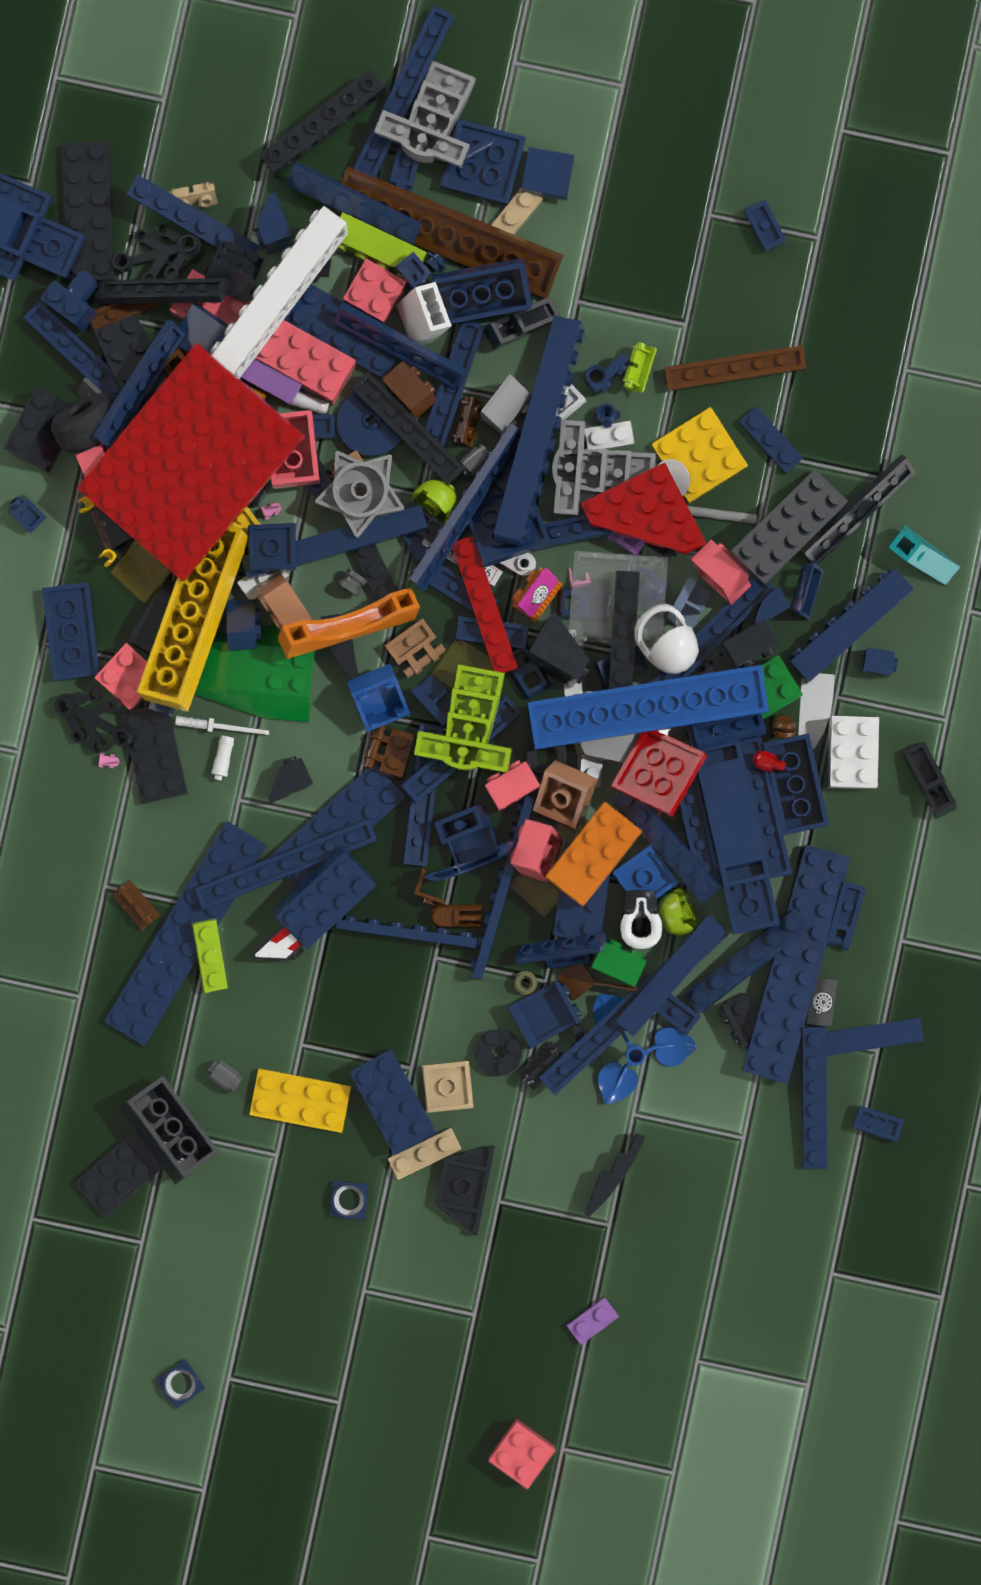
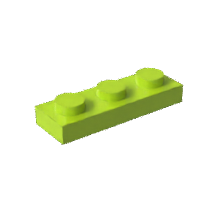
(209, 955)

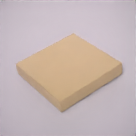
(447, 1086)

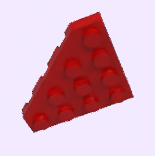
(647, 510)

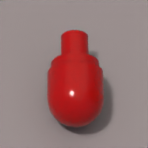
(767, 761)

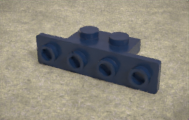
(562, 951)

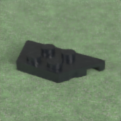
(465, 1186)

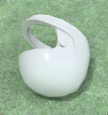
(675, 649)

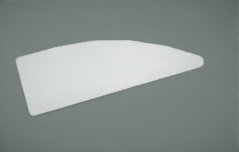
(816, 706)

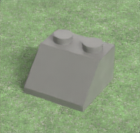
(506, 405)

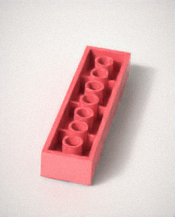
(289, 350)

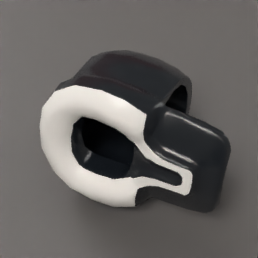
(640, 921)

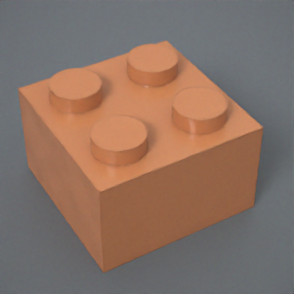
(281, 599)
(565, 794)

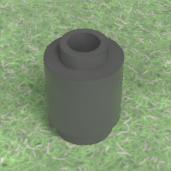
(474, 460)
(224, 1076)

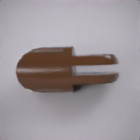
(782, 726)
(448, 915)

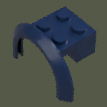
(470, 842)

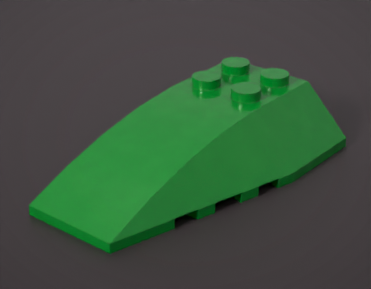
(259, 678)

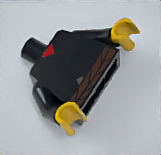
(112, 536)

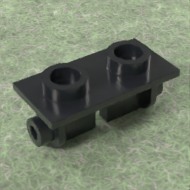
(540, 1064)

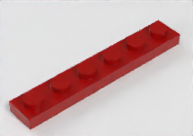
(484, 605)

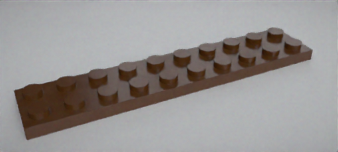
(460, 235)

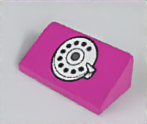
(537, 592)

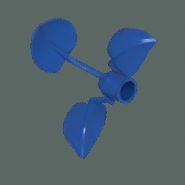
(619, 1082)

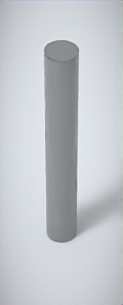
(723, 515)

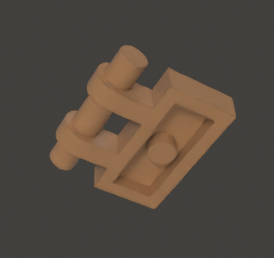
(410, 642)

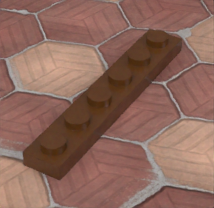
(735, 368)

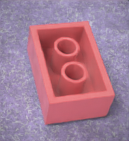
(302, 465)

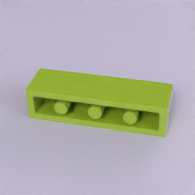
(376, 245)

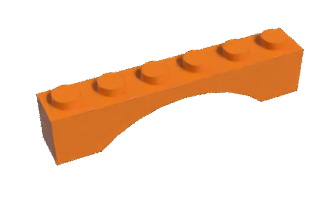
(312, 635)

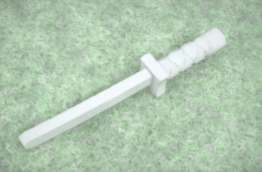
(204, 724)

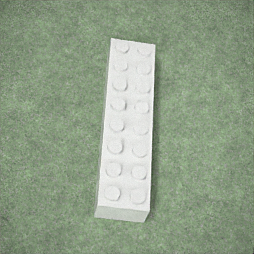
(281, 291)

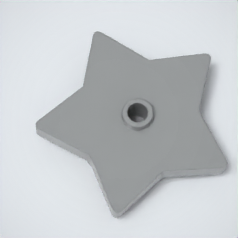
(348, 478)

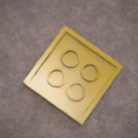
(705, 452)

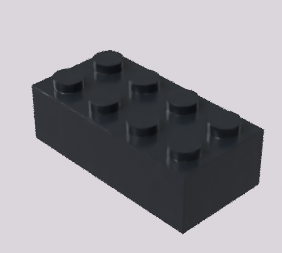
(168, 1130)

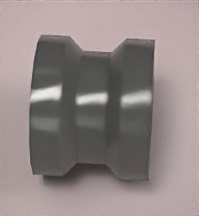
(352, 582)

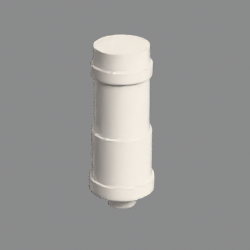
(311, 403)
(222, 758)

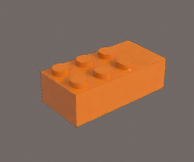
(593, 854)

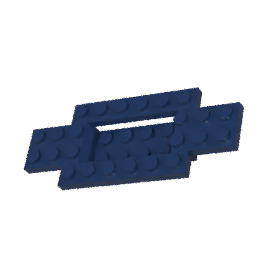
(30, 236)
(743, 831)

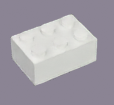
(853, 752)

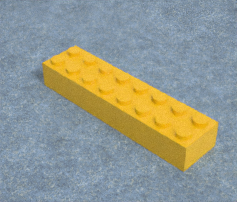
(192, 625)

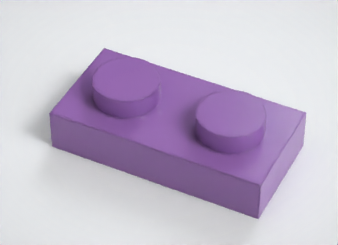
(592, 1320)

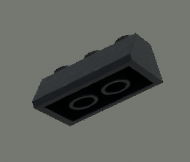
(32, 435)

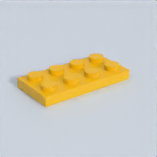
(300, 1100)

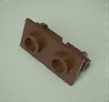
(470, 411)
(136, 905)

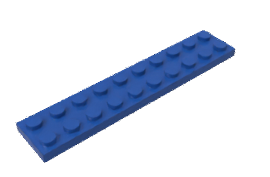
(648, 707)

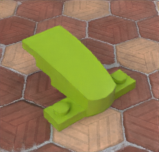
(469, 724)

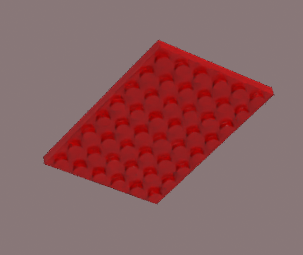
(190, 462)

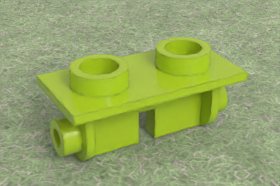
(637, 375)

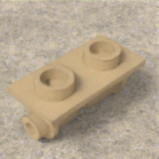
(203, 195)

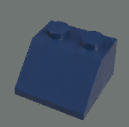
(273, 228)

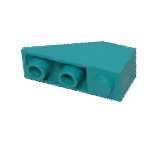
(923, 555)

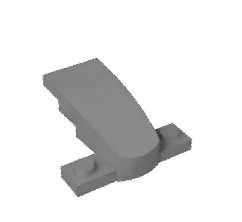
(432, 118)
(590, 469)
(613, 749)

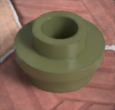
(517, 982)

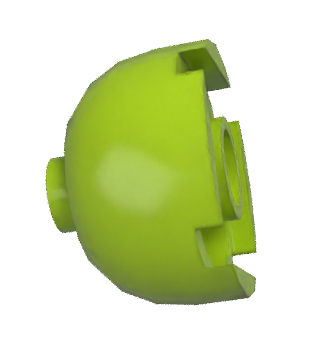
(436, 498)
(676, 914)

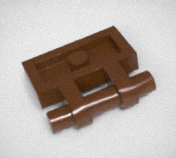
(396, 753)

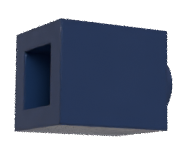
(879, 662)

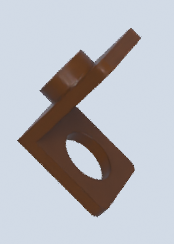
(426, 898)

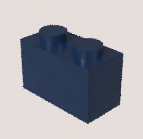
(242, 624)

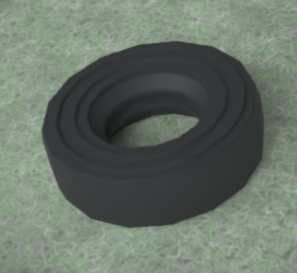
(533, 763)

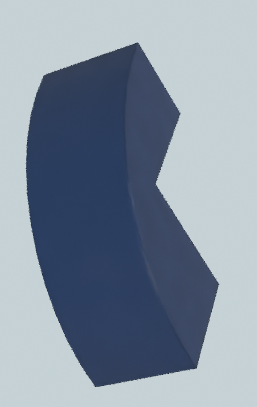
(771, 606)

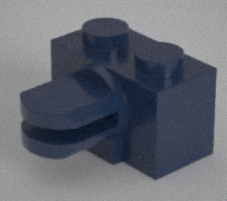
(72, 301)

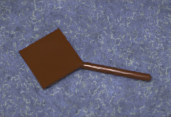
(580, 980)

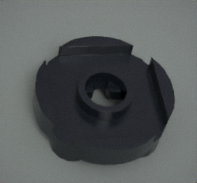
(486, 1059)

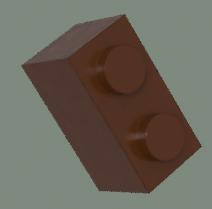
(409, 389)

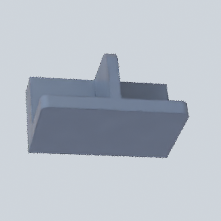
(690, 603)

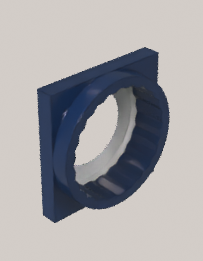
(357, 1213)
(180, 1399)

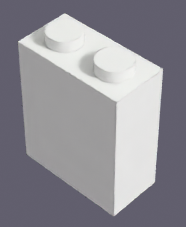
(423, 314)

